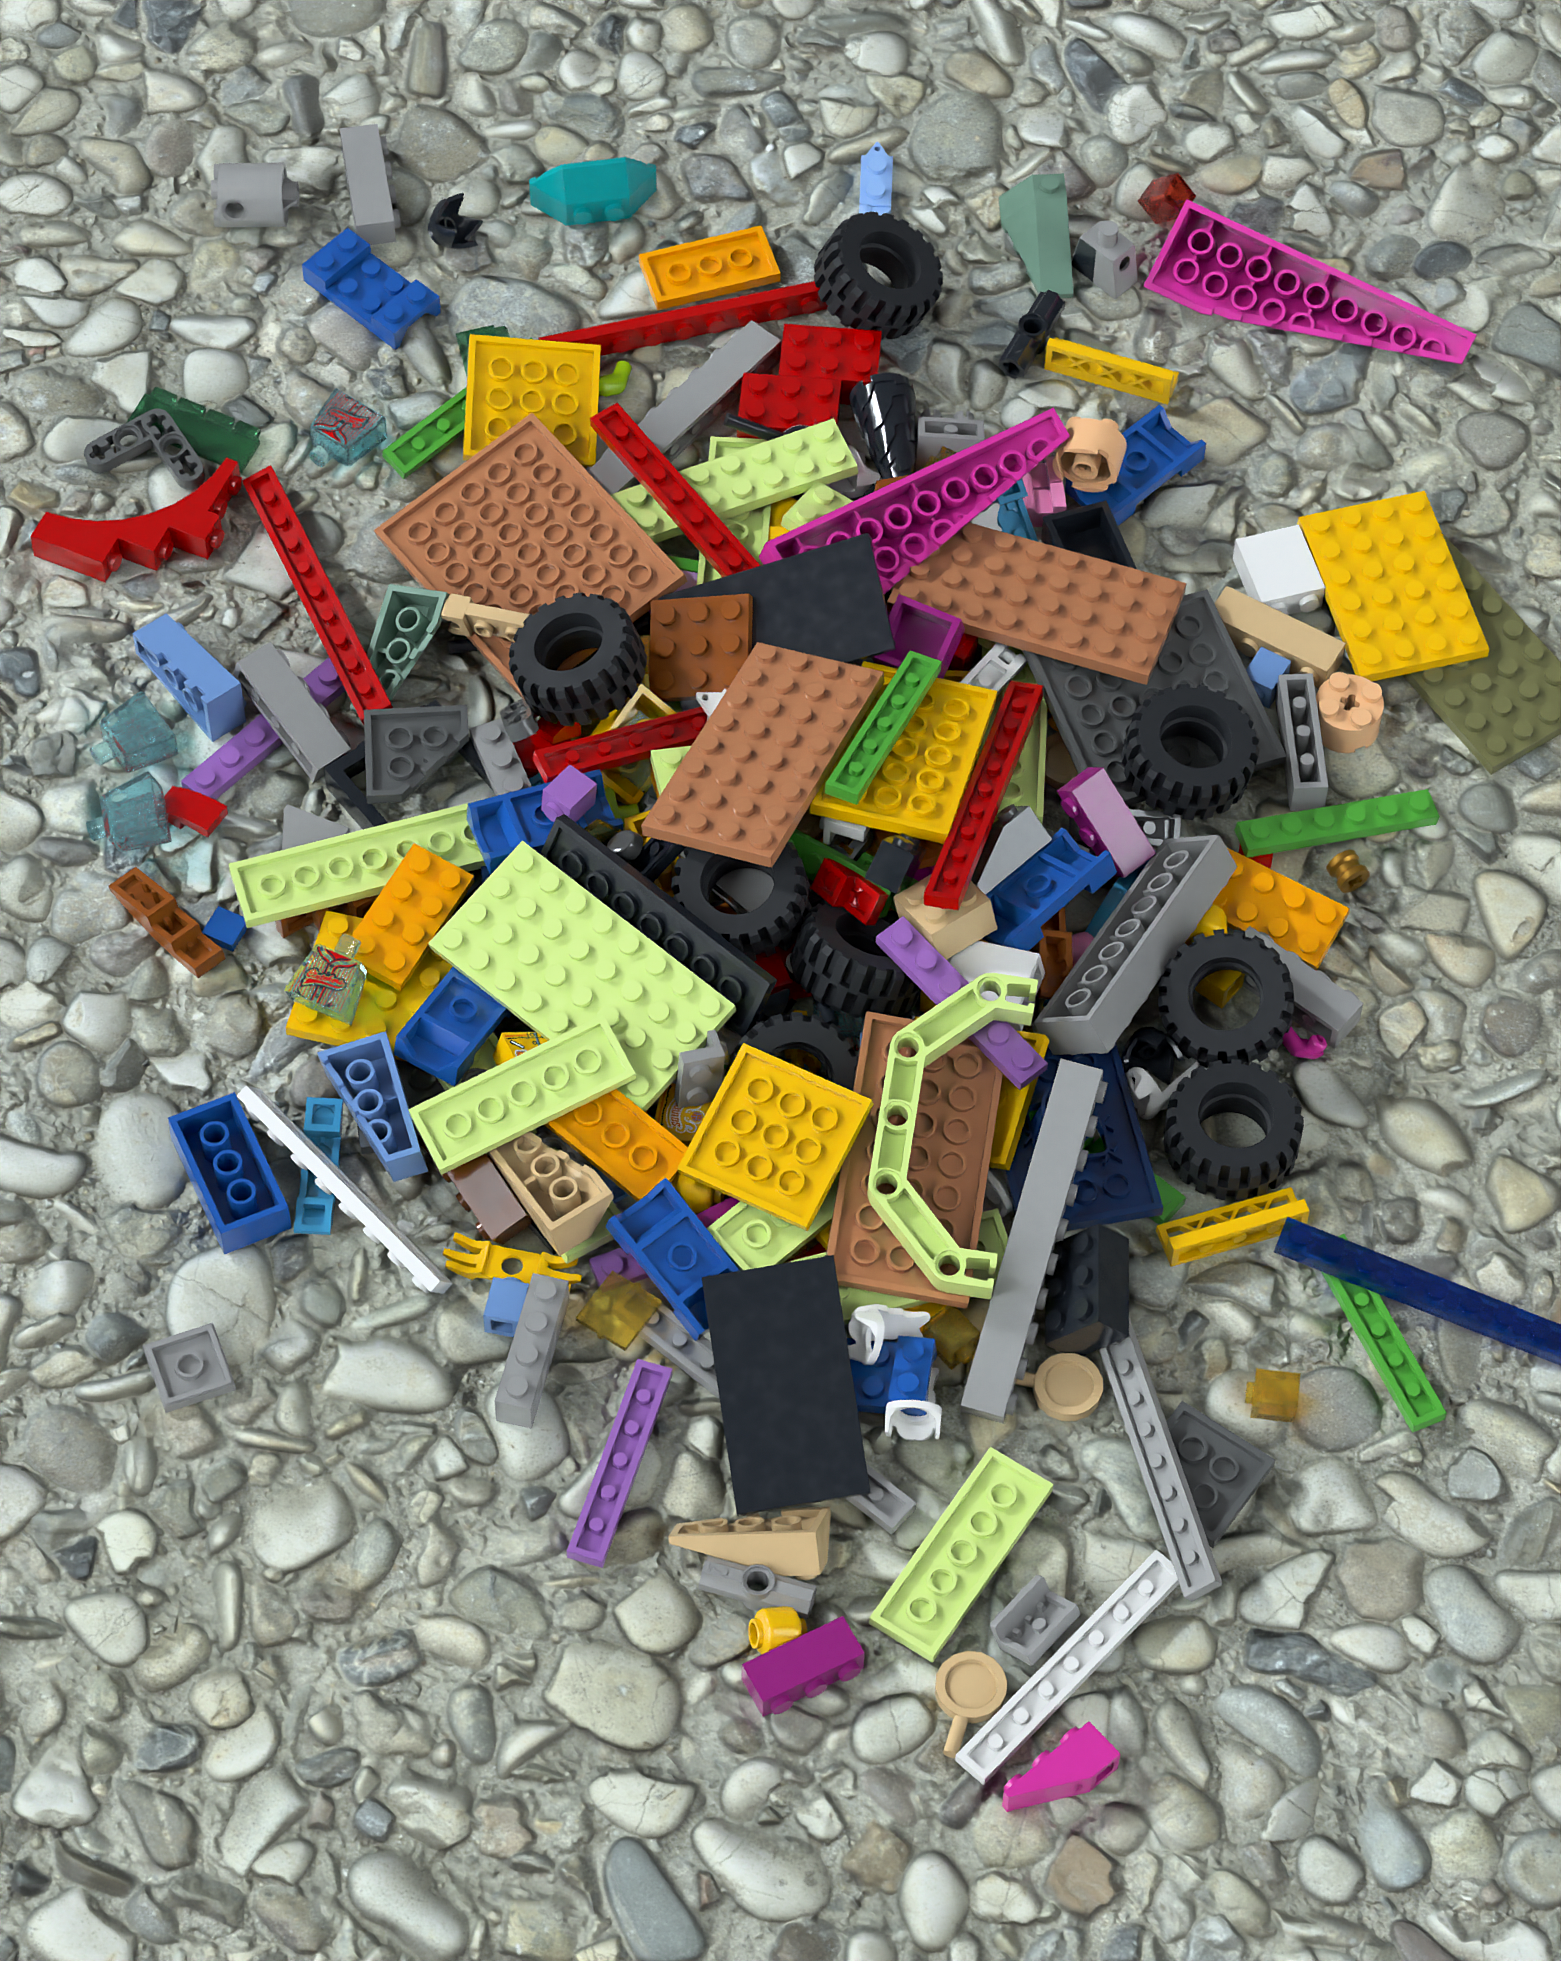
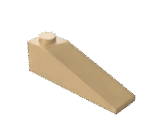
(554, 1190)
(785, 1544)

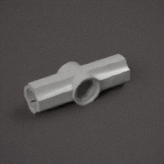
(735, 1579)

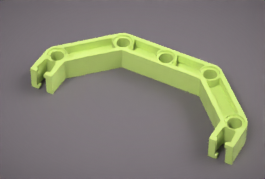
(931, 1038)

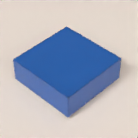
(225, 928)

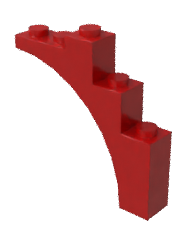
(147, 539)

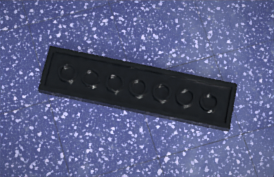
(661, 920)

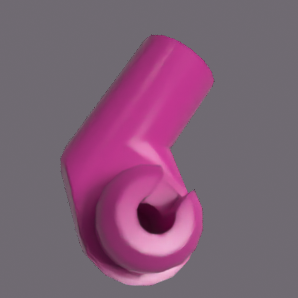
(1304, 1048)

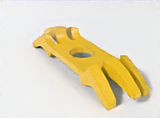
(488, 1262)

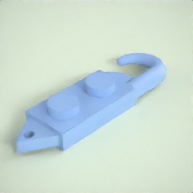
(876, 181)

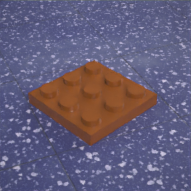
(698, 644)

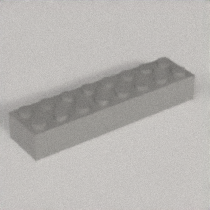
(1135, 945)

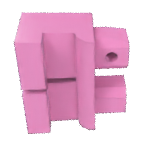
(1044, 492)

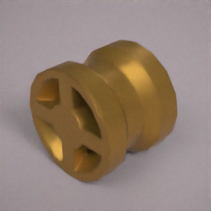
(1347, 871)

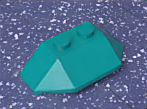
(593, 190)

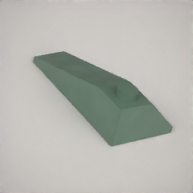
(1038, 225)
(403, 632)

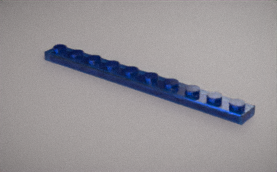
(1420, 1290)

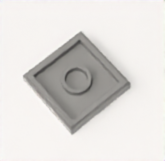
(189, 1367)

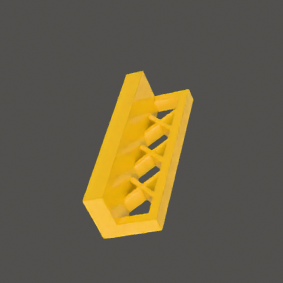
(1110, 370)
(1232, 1232)

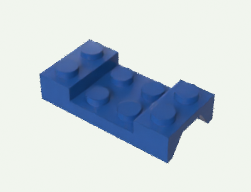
(368, 288)
(1151, 458)
(517, 816)
(1042, 888)
(449, 1028)
(672, 1251)
(898, 1374)

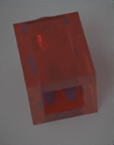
(1165, 197)

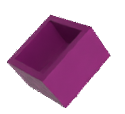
(921, 631)

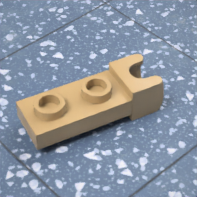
(482, 619)

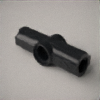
(1031, 334)

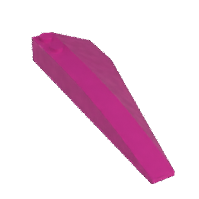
(1261, 282)
(930, 505)

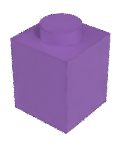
(569, 794)

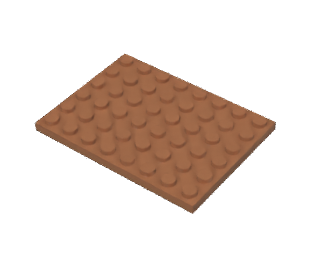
(524, 530)

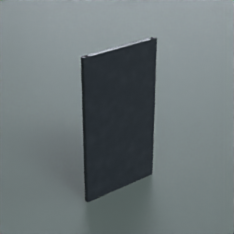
(813, 602)
(785, 1385)

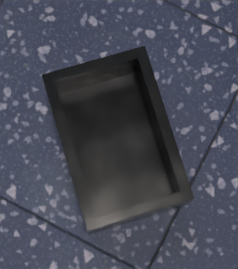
(1087, 531)
(1088, 1292)

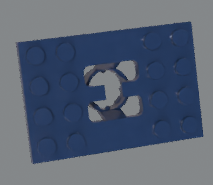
(1115, 1182)

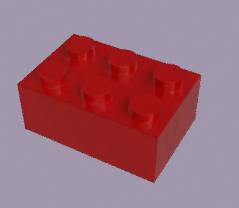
(831, 354)
(788, 401)

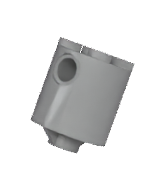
(252, 195)

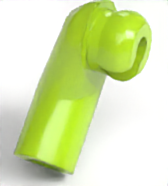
(615, 383)

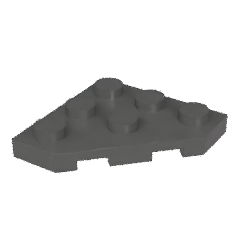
(408, 747)
(1218, 1468)

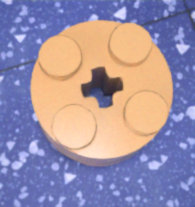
(1090, 454)
(1349, 712)

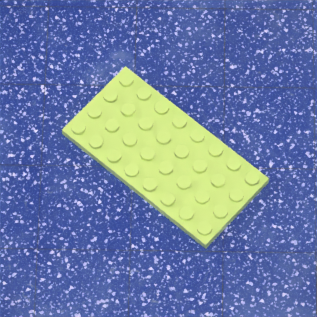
(568, 958)

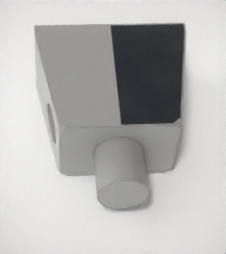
(1106, 258)

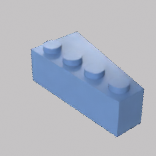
(191, 676)
(374, 1094)

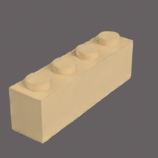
(1259, 625)

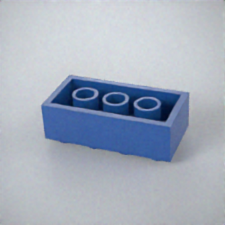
(229, 1173)

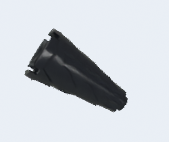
(887, 422)

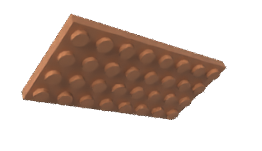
(1048, 600)
(763, 754)
(944, 1167)

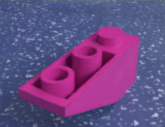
(1069, 1770)

